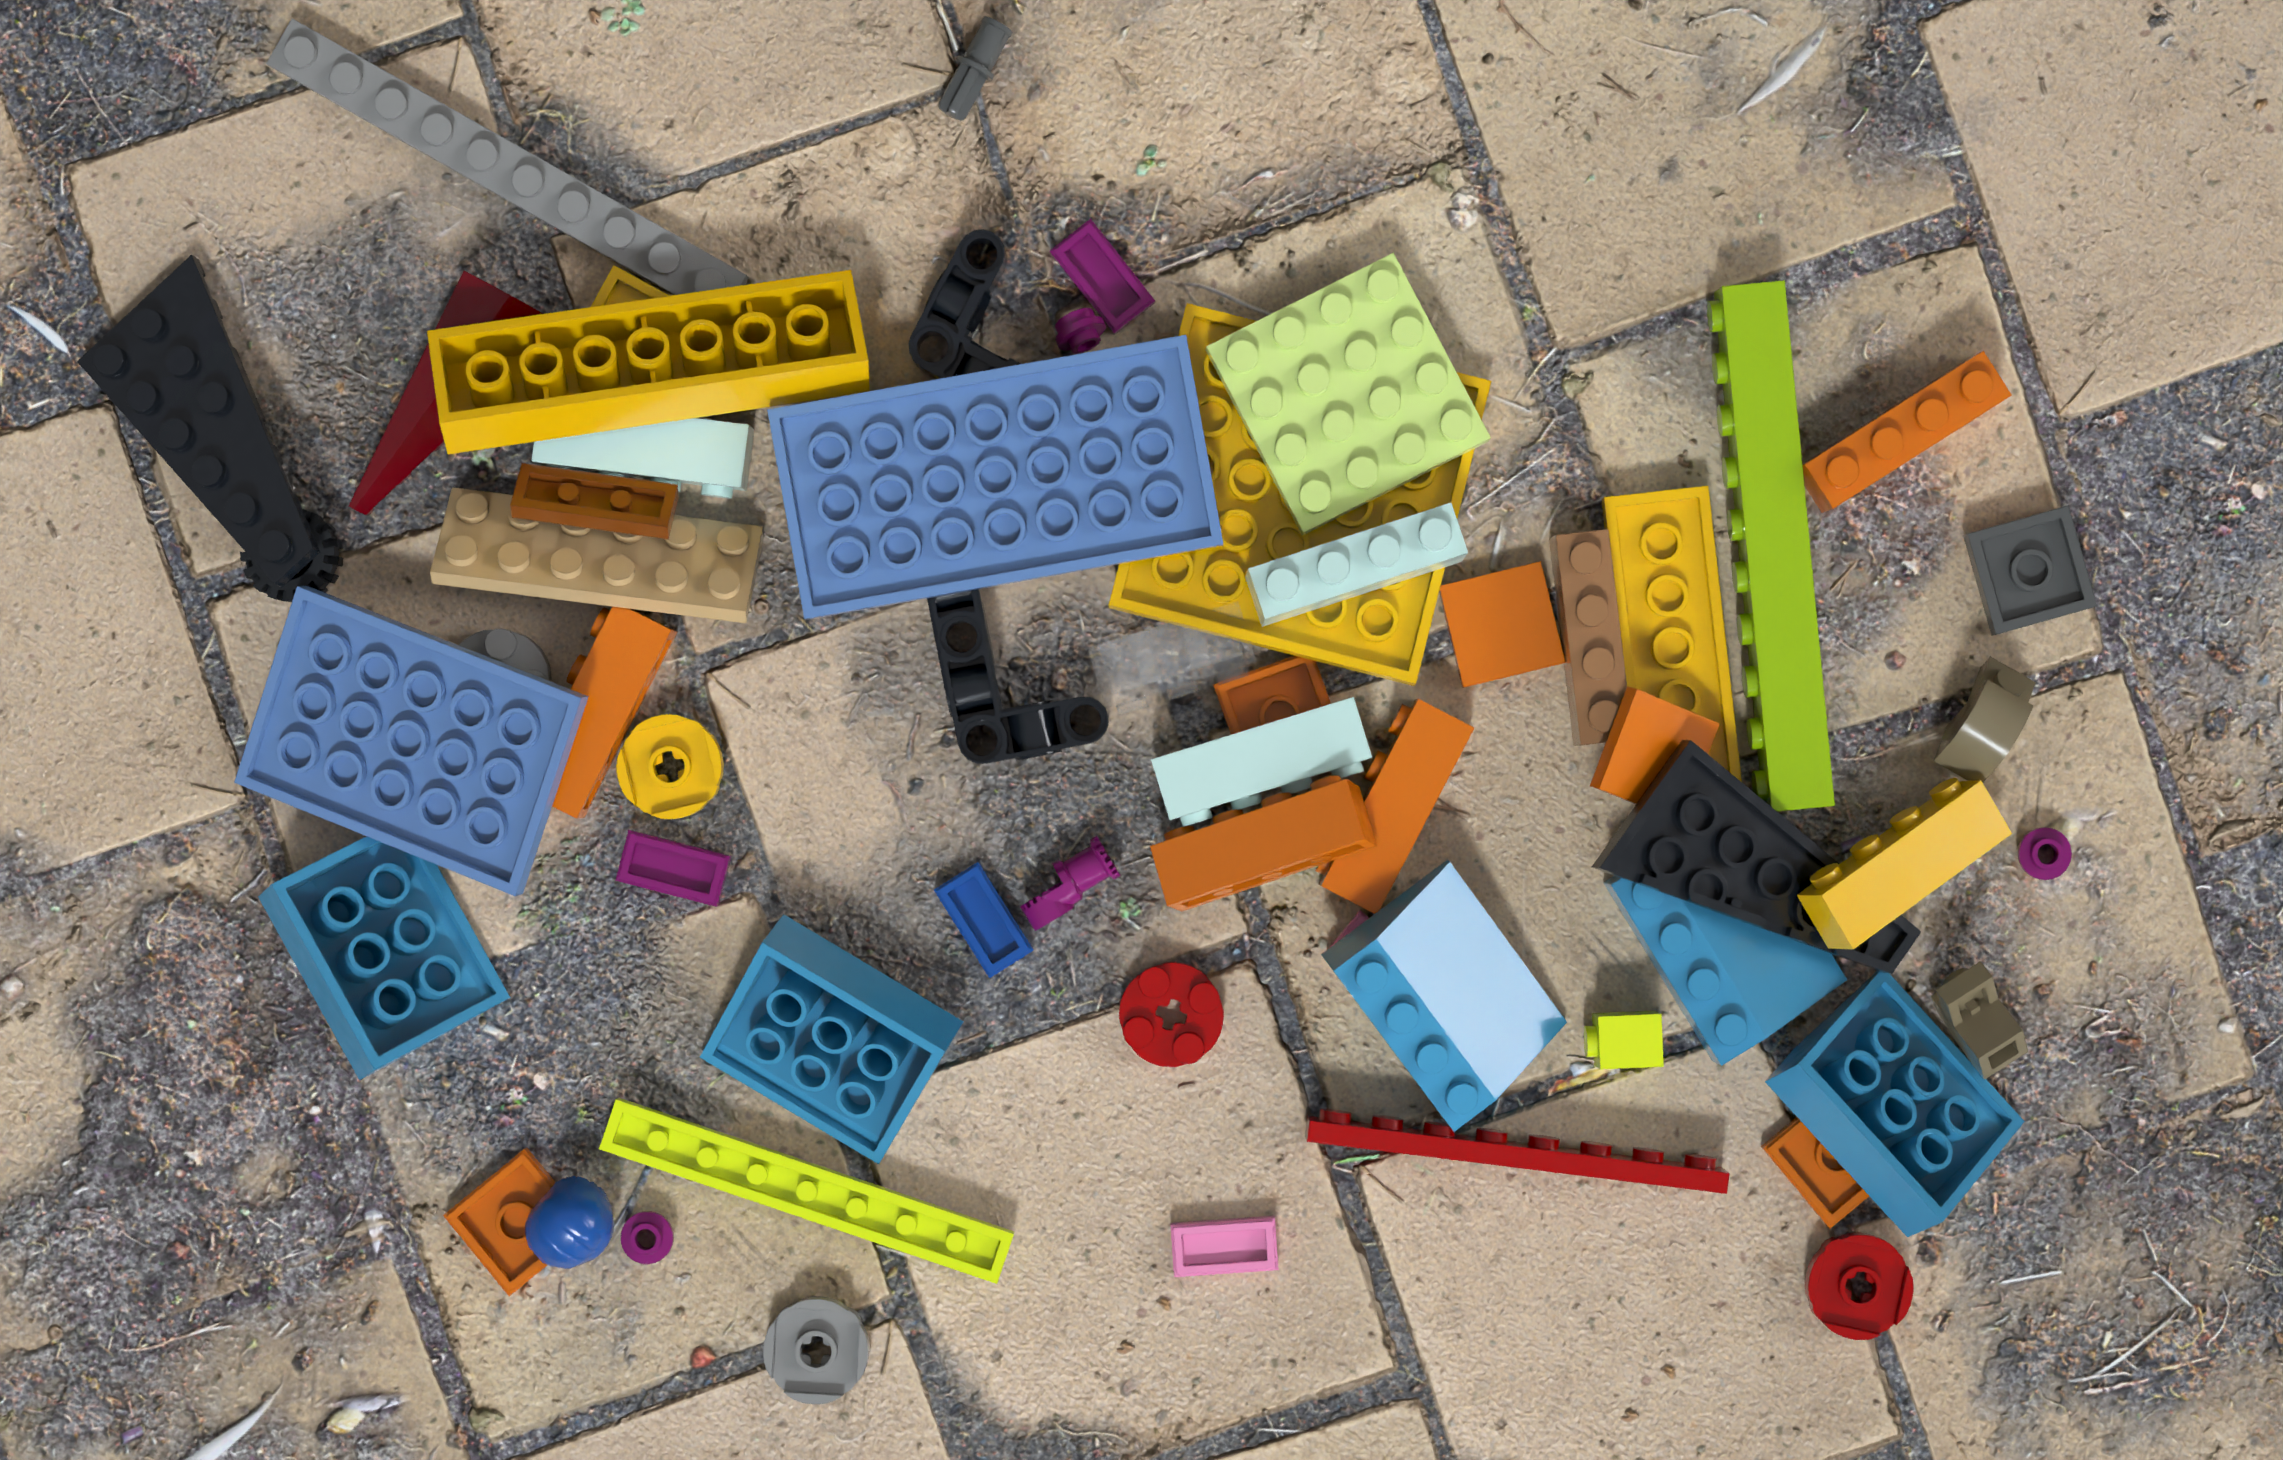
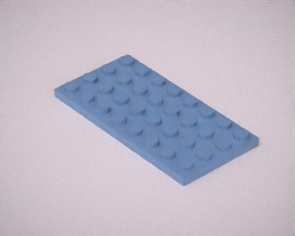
(995, 477)

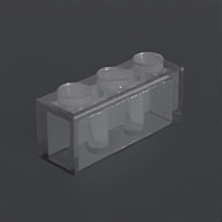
(1167, 660)

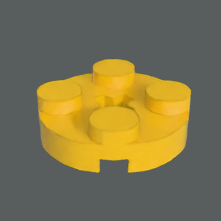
(654, 792)

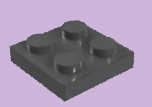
(2030, 570)

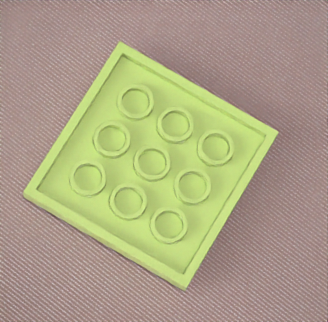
(1347, 394)

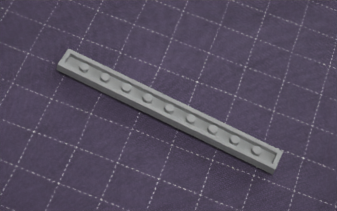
(498, 164)

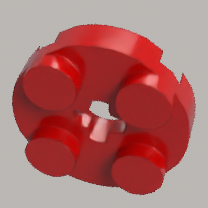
(1186, 1040)
(1874, 1311)

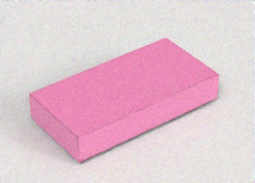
(1224, 1246)

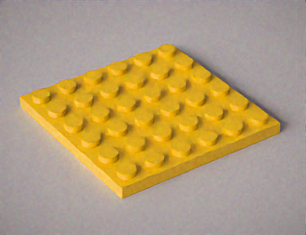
(1369, 633)

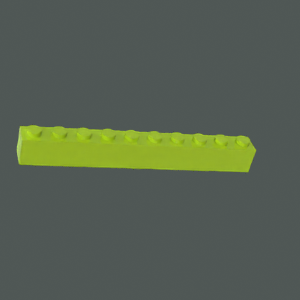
(1772, 546)

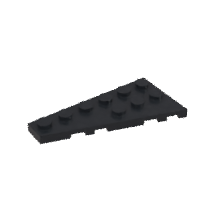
(195, 406)
(1732, 853)

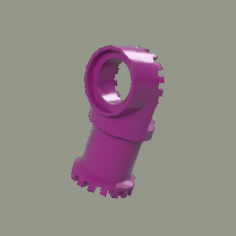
(1077, 876)

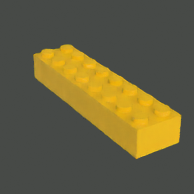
(648, 361)

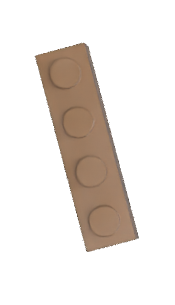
(1589, 632)

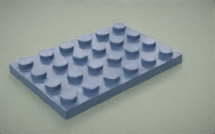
(410, 740)

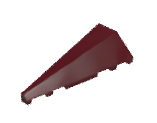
(415, 424)

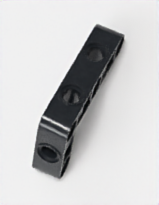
(957, 309)
(975, 696)

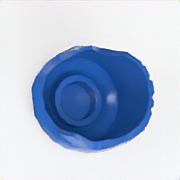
(570, 1223)

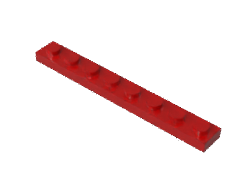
(1539, 1154)

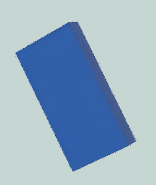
(984, 919)

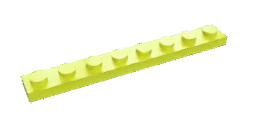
(806, 1190)

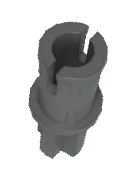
(974, 68)

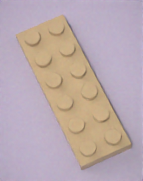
(697, 572)

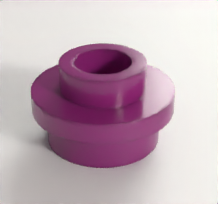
(1079, 331)
(2029, 849)
(658, 1225)

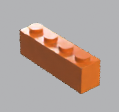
(1903, 431)
(616, 679)
(1399, 801)
(1262, 844)

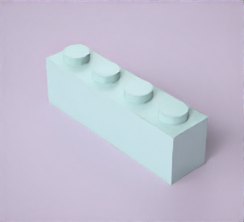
(667, 452)
(1356, 564)
(1261, 759)

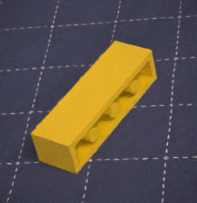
(1903, 863)

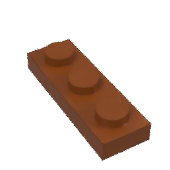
(594, 501)

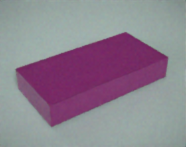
(1102, 276)
(673, 868)

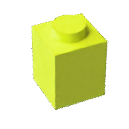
(1625, 1040)

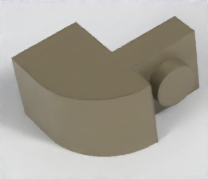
(1987, 723)
(1979, 1020)

